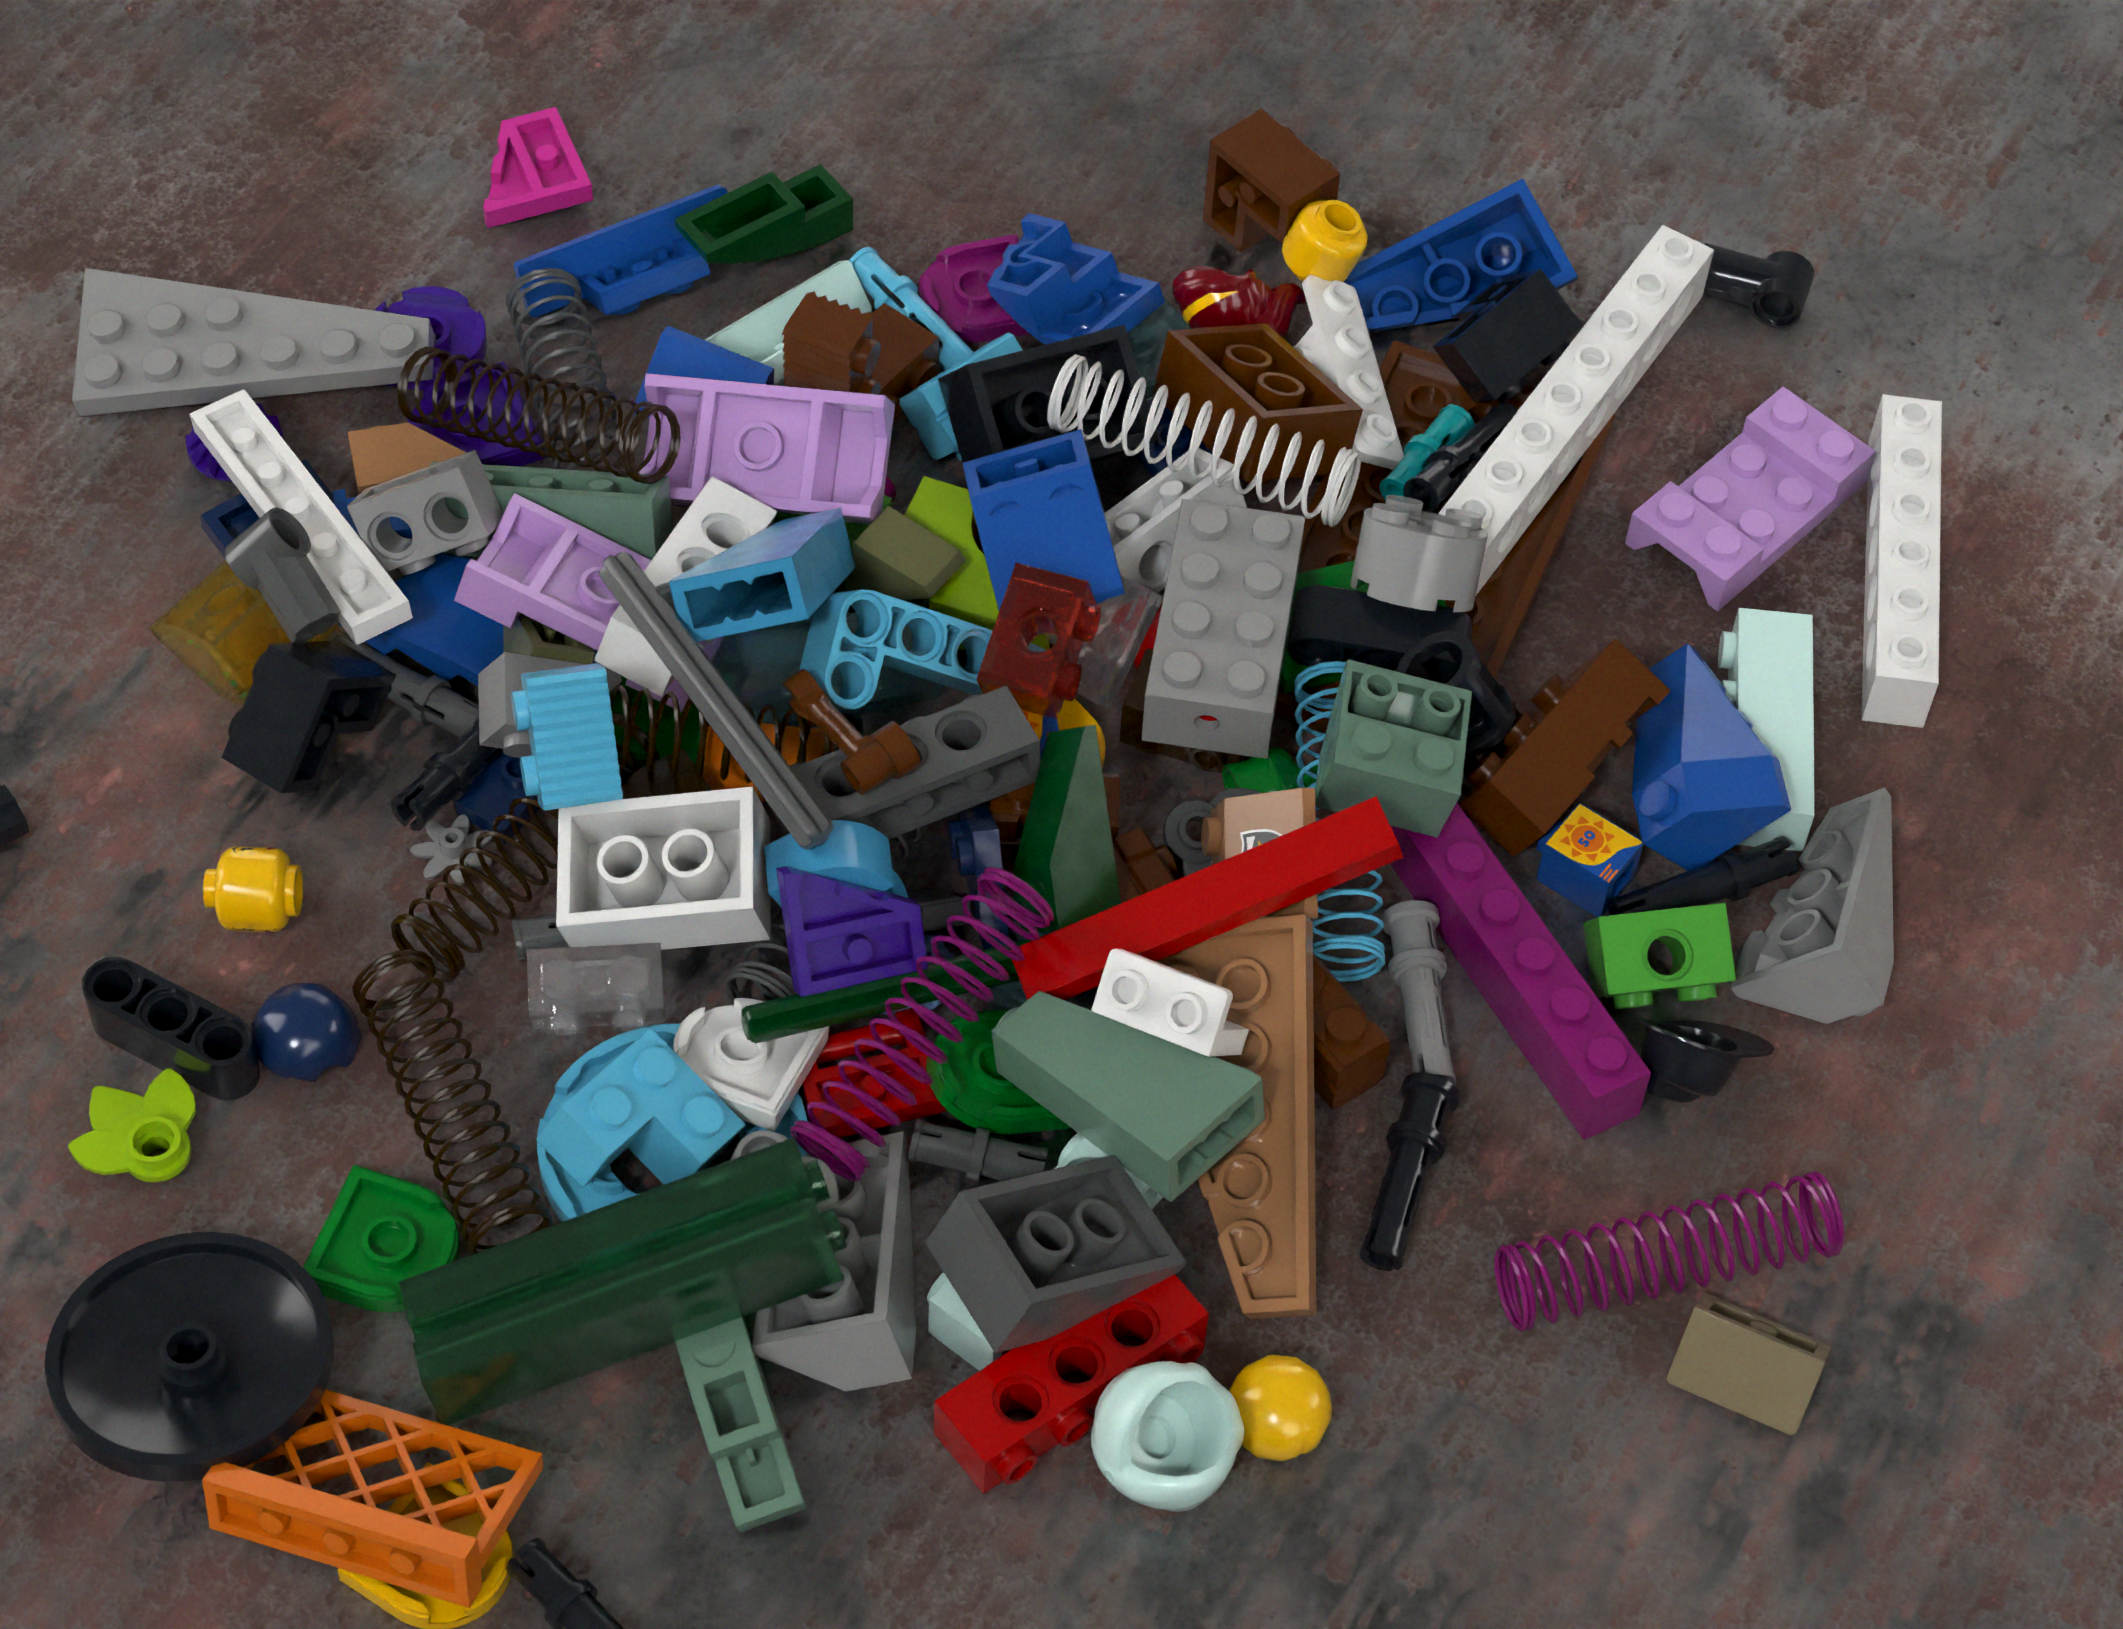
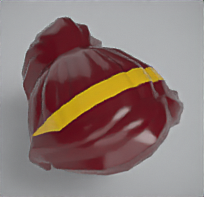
(1221, 299)

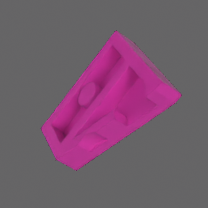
(534, 170)

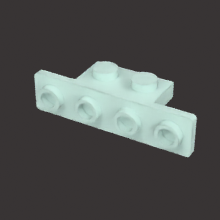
(760, 332)

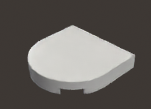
(747, 1076)

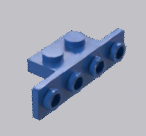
(623, 261)

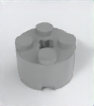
(1419, 555)

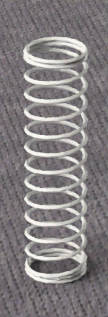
(1345, 461)

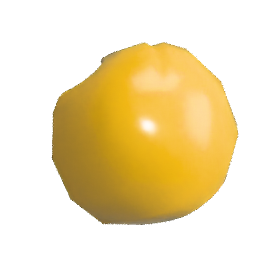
(1281, 1407)

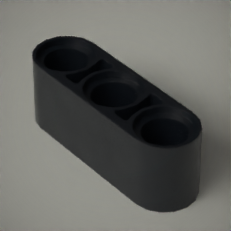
(1349, 625)
(157, 1004)

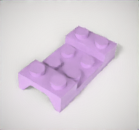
(775, 443)
(1755, 496)
(551, 574)

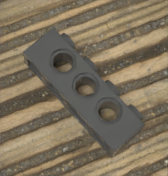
(965, 758)

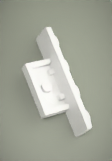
(1344, 353)

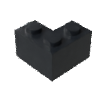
(1506, 335)
(298, 709)

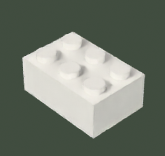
(664, 870)

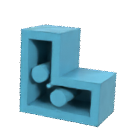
(642, 1104)

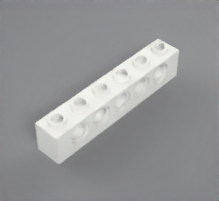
(1902, 562)

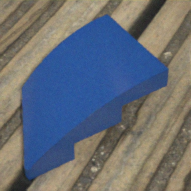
(1067, 287)
(442, 631)

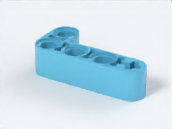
(880, 643)

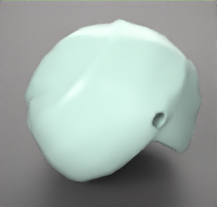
(1166, 1434)

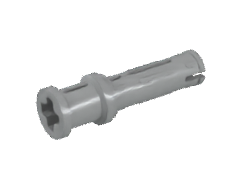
(1417, 970)

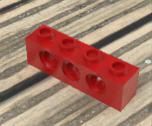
(1029, 1378)

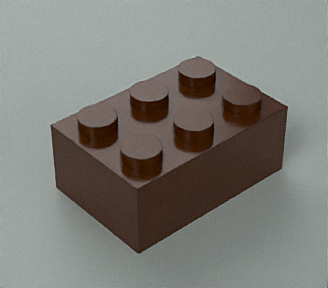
(1262, 378)

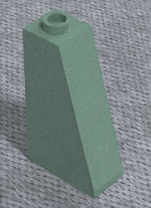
(1129, 1091)

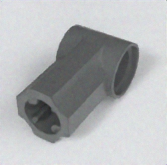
(275, 561)

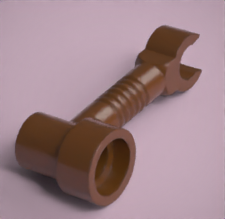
(870, 757)

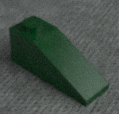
(1067, 832)

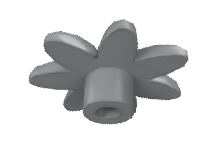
(447, 847)

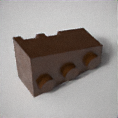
(1559, 746)

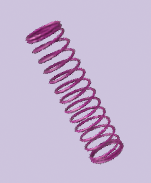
(854, 1161)
(1805, 1218)

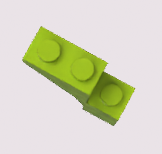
(969, 591)

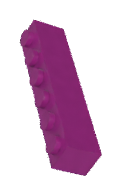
(1524, 975)

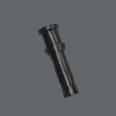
(1414, 1145)

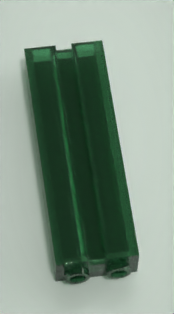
(622, 1280)

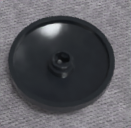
(189, 1356)

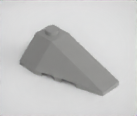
(1834, 927)
(865, 1325)

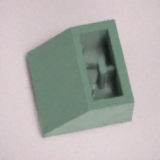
(1394, 742)

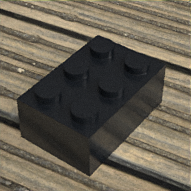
(1007, 397)

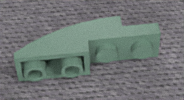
(740, 1424)

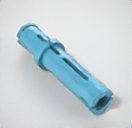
(876, 275)

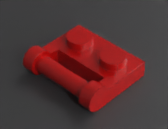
(841, 1046)

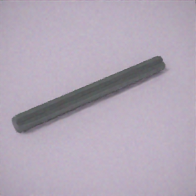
(716, 701)

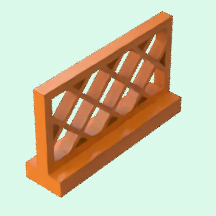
(350, 1528)

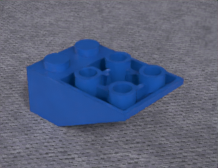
(1043, 512)

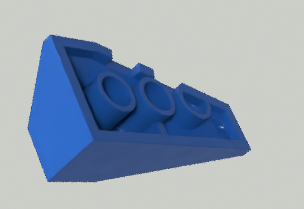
(1457, 259)
(1701, 768)

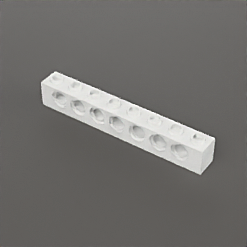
(1582, 391)

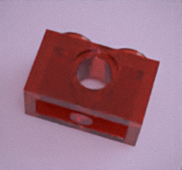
(1036, 605)

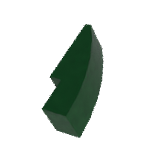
(769, 218)

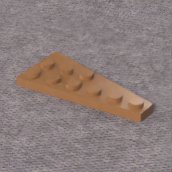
(1267, 1181)

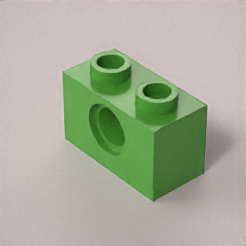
(1694, 936)

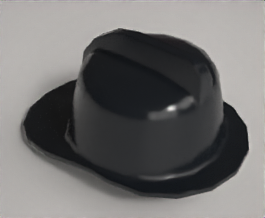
(1694, 1056)

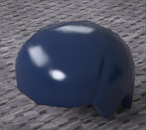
(305, 1031)

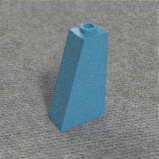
(766, 578)

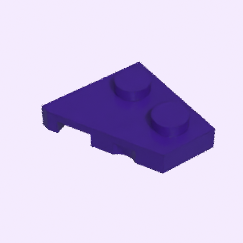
(846, 932)

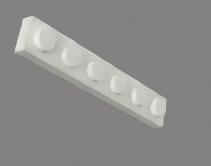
(274, 477)

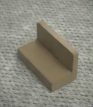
(1748, 1364)

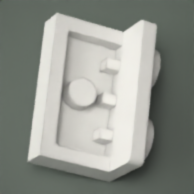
(1168, 1004)

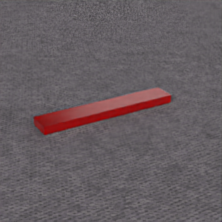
(1212, 900)

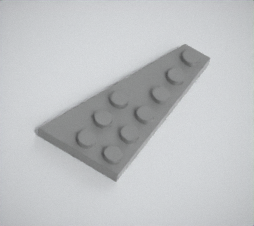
(194, 344)

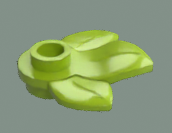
(133, 1126)

